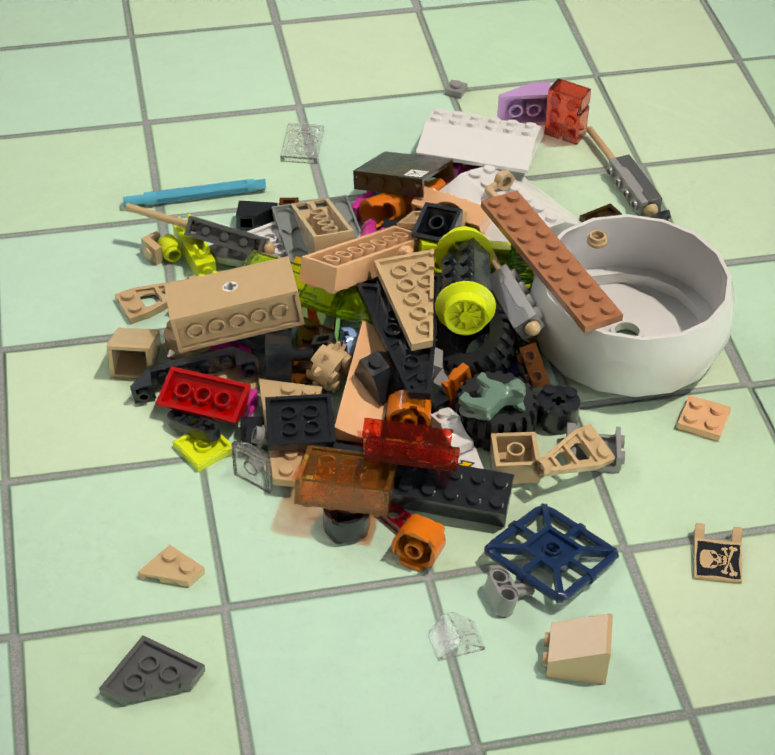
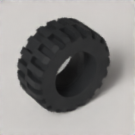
(492, 356)
(510, 422)

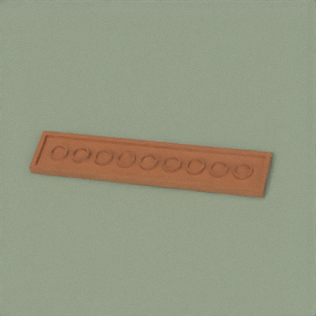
(552, 262)

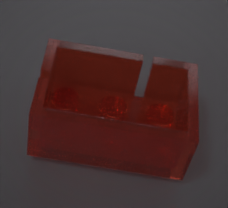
(562, 111)

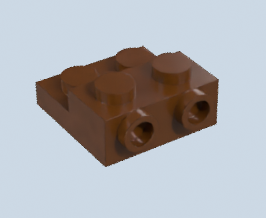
(533, 366)

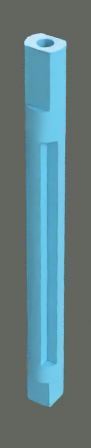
(196, 192)

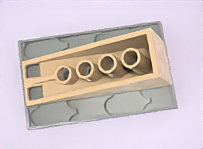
(315, 225)

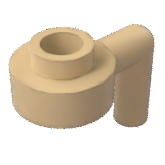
(503, 181)

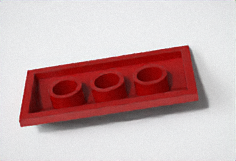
(204, 395)

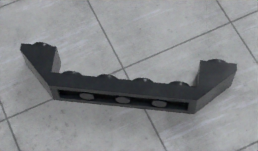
(214, 361)

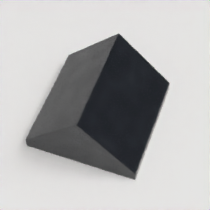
(436, 221)

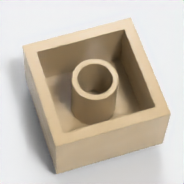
(514, 455)

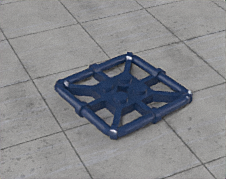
(538, 547)

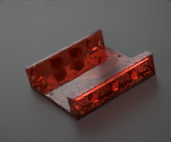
(409, 444)

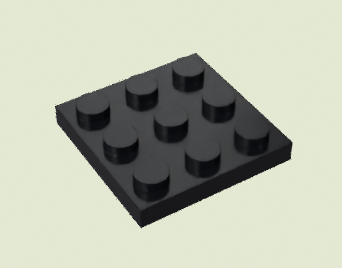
(299, 422)

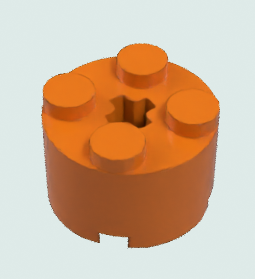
(408, 410)
(419, 542)

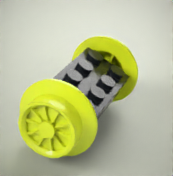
(466, 294)

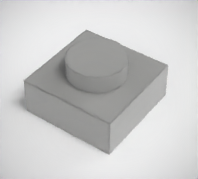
(456, 88)

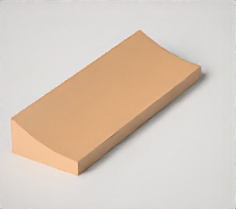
(356, 399)

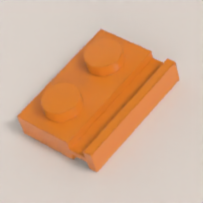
(456, 379)

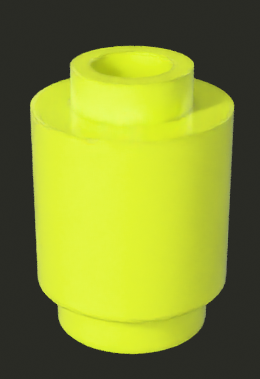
(170, 247)

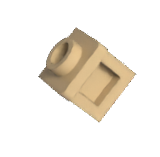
(151, 248)

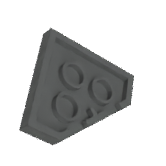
(150, 672)

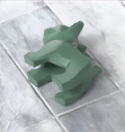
(493, 397)

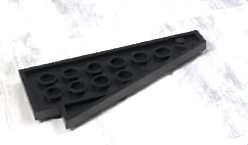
(411, 367)

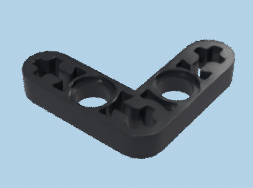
(205, 430)

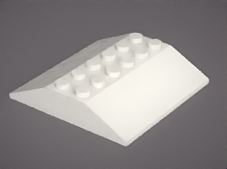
(480, 140)
(472, 186)

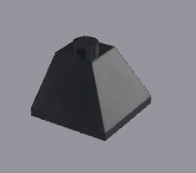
(378, 376)

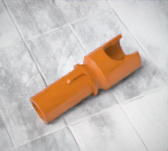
(391, 205)

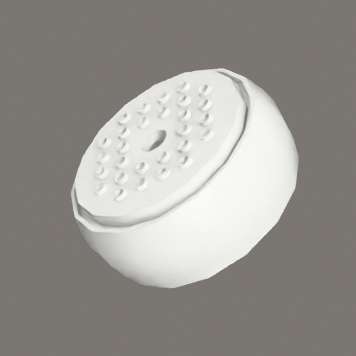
(670, 295)

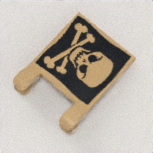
(717, 558)

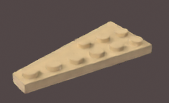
(410, 290)
(285, 463)

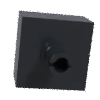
(281, 355)

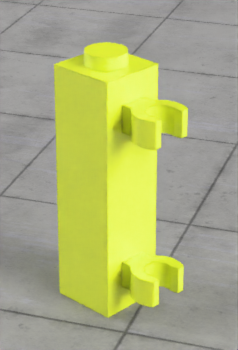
(195, 252)

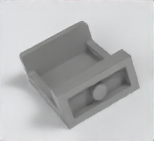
(614, 443)

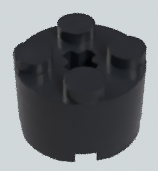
(556, 408)
(345, 526)

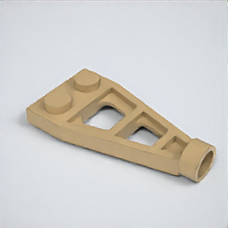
(134, 307)
(591, 444)

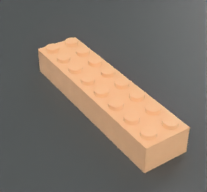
(353, 260)

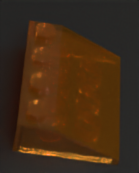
(344, 481)

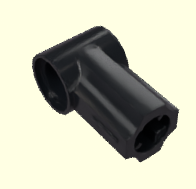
(247, 426)

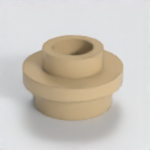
(597, 239)

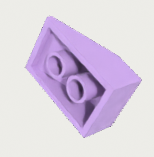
(524, 103)

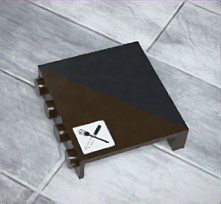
(401, 173)

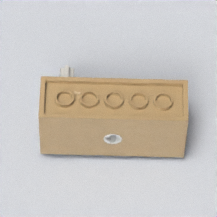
(234, 304)

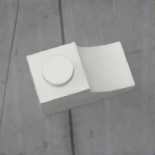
(449, 419)

